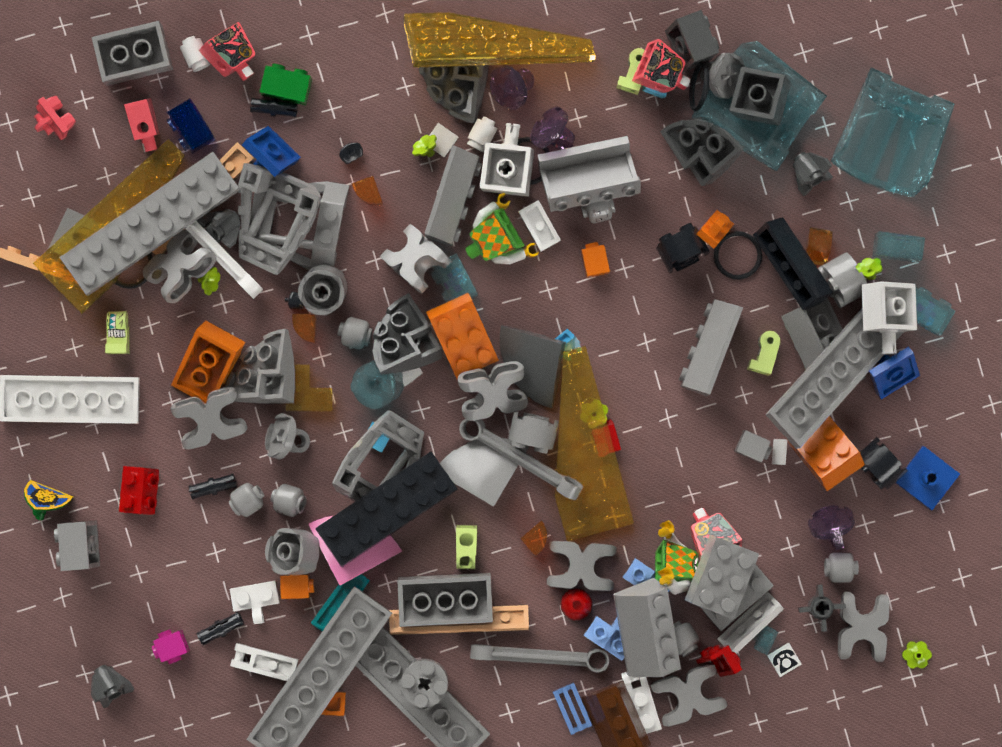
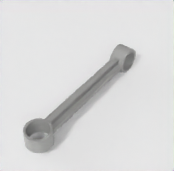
(564, 485)
(489, 652)

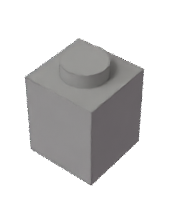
(753, 446)

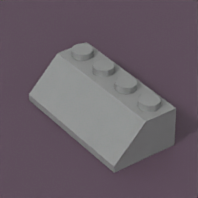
(452, 196)
(812, 330)
(711, 347)
(445, 599)
(647, 630)

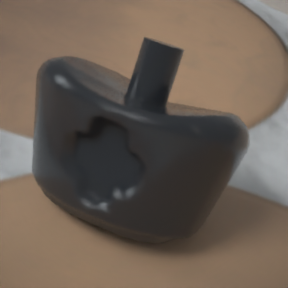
(351, 152)
(294, 301)

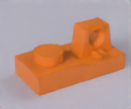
(715, 229)

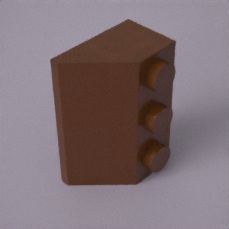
(615, 717)

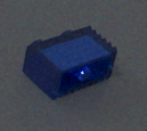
(190, 125)

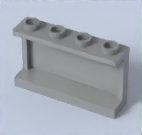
(588, 174)

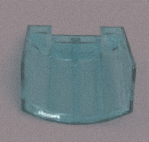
(892, 136)
(761, 140)

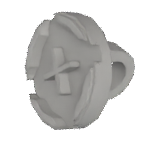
(724, 74)
(281, 437)

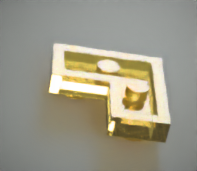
(309, 398)

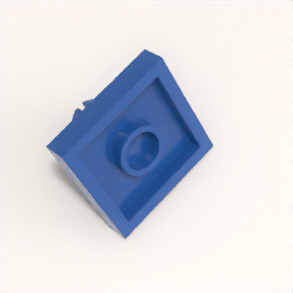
(271, 151)
(894, 372)
(927, 478)

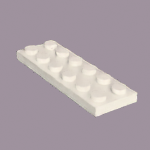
(69, 399)

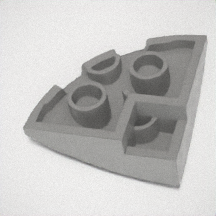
(266, 371)
(480, 470)

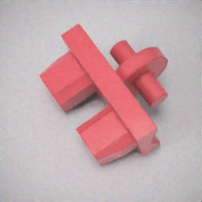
(49, 120)

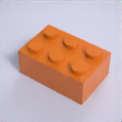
(462, 335)
(830, 455)

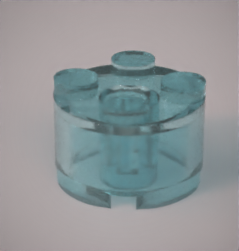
(366, 389)

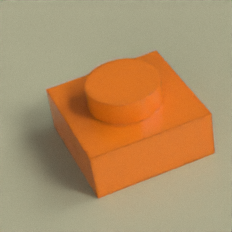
(336, 705)

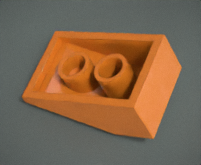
(207, 361)

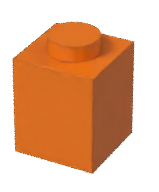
(595, 260)
(296, 586)

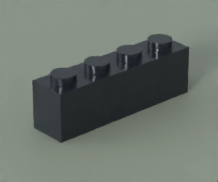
(792, 263)

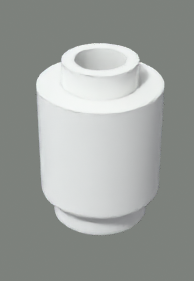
(191, 53)
(482, 132)

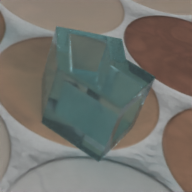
(765, 640)

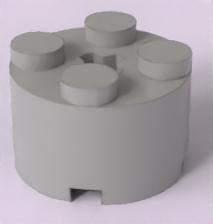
(843, 279)
(310, 292)
(533, 431)
(292, 552)
(422, 696)

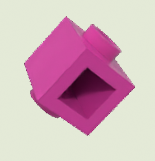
(170, 646)

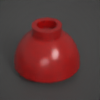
(576, 604)

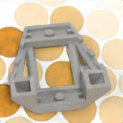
(306, 201)
(327, 227)
(348, 479)

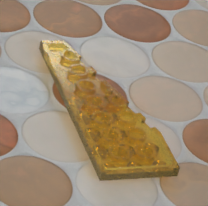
(472, 41)
(142, 182)
(587, 454)

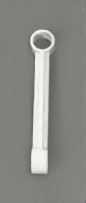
(225, 259)

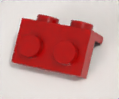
(139, 490)
(723, 658)

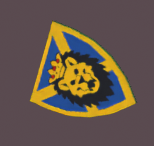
(43, 499)

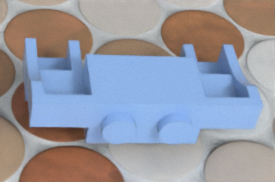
(608, 635)

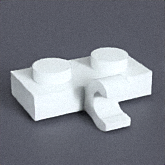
(254, 598)

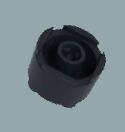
(682, 248)
(881, 464)

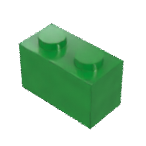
(286, 84)

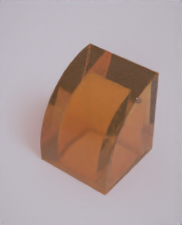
(367, 191)
(819, 245)
(305, 326)
(535, 538)

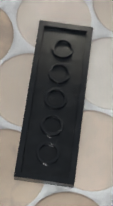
(386, 509)

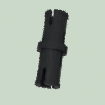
(274, 107)
(212, 486)
(220, 628)

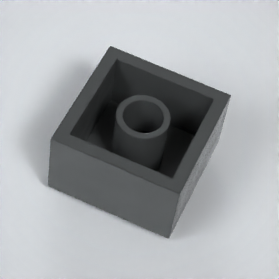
(692, 39)
(760, 96)

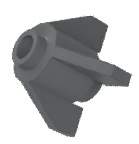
(811, 171)
(222, 226)
(827, 609)
(108, 685)

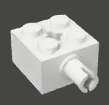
(508, 153)
(889, 310)

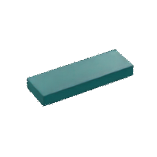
(336, 599)

